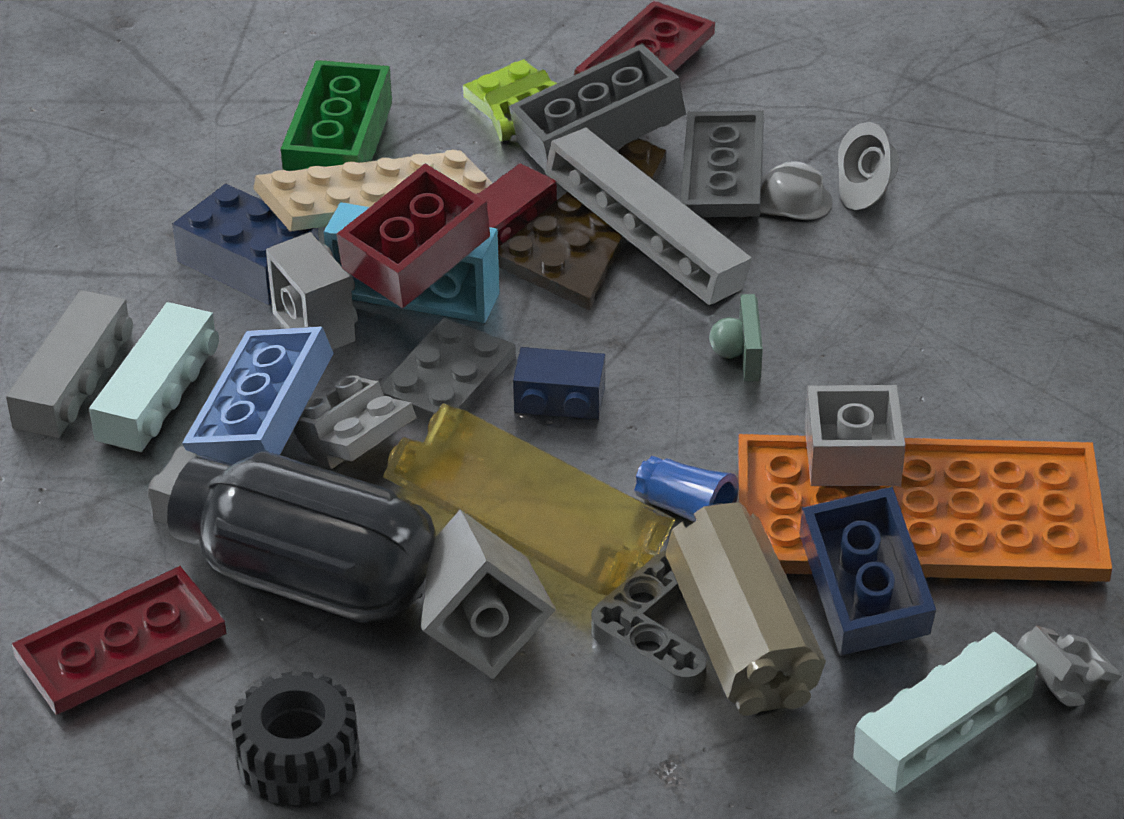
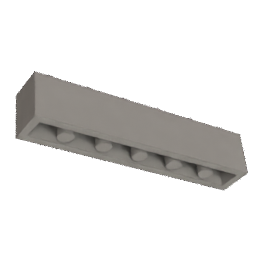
(648, 216)

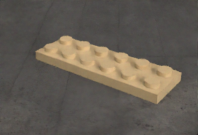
(312, 195)

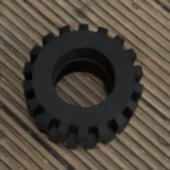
(299, 766)

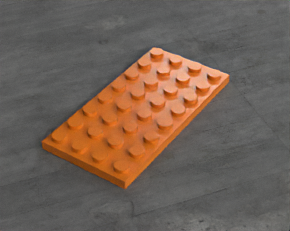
(965, 502)

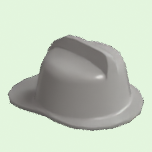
(865, 165)
(795, 192)

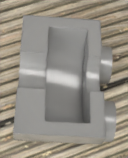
(1068, 664)

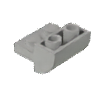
(350, 420)

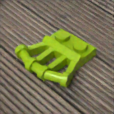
(502, 88)

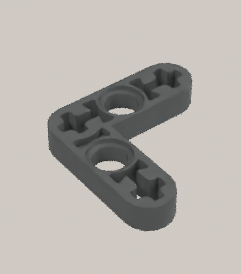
(638, 626)

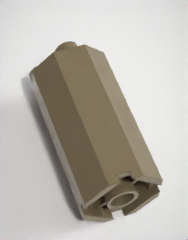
(745, 609)

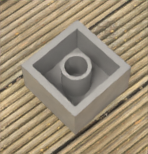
(311, 289)
(854, 435)

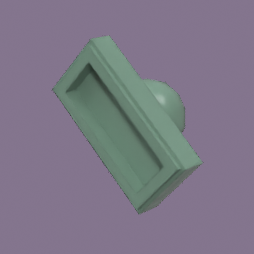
(740, 336)

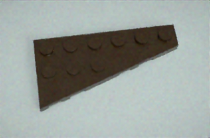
(569, 244)

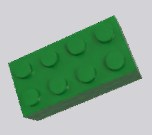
(338, 115)

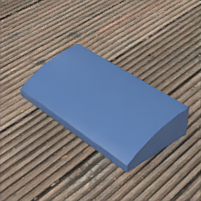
(260, 394)

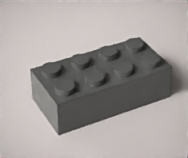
(612, 100)

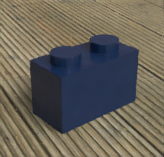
(559, 383)

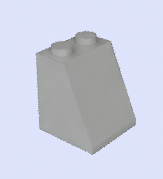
(481, 595)

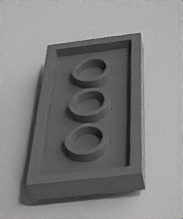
(723, 163)

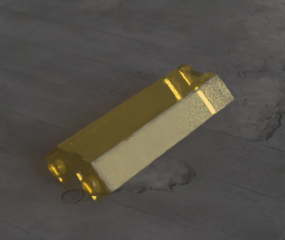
(530, 499)

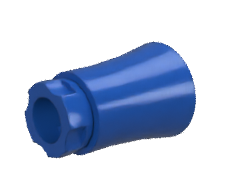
(683, 487)

